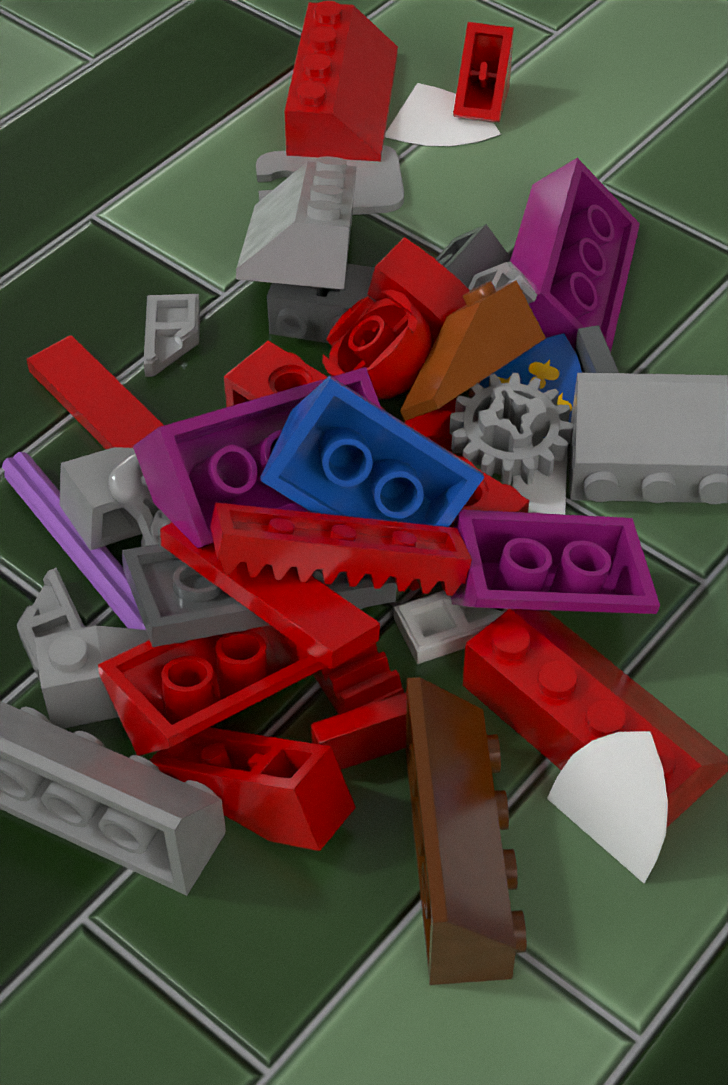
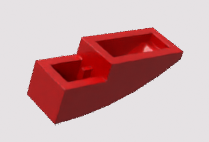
(422, 280)

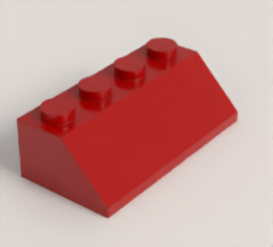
(340, 85)
(568, 694)

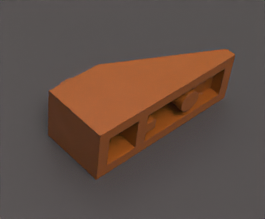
(473, 345)

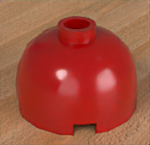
(384, 338)

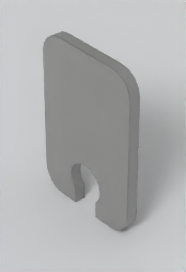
(376, 186)

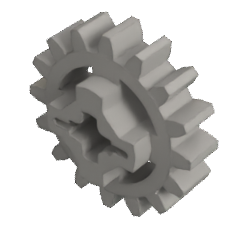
(511, 428)

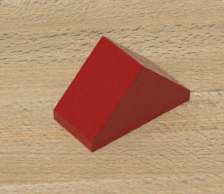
(484, 72)

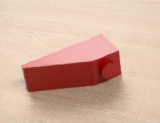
(266, 783)

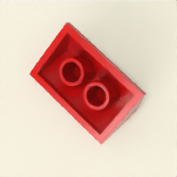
(191, 685)

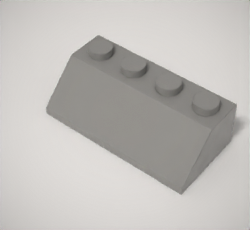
(302, 228)
(649, 438)
(107, 800)

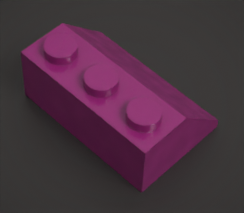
(554, 563)

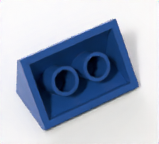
(364, 463)

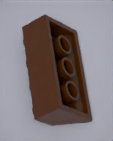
(458, 839)

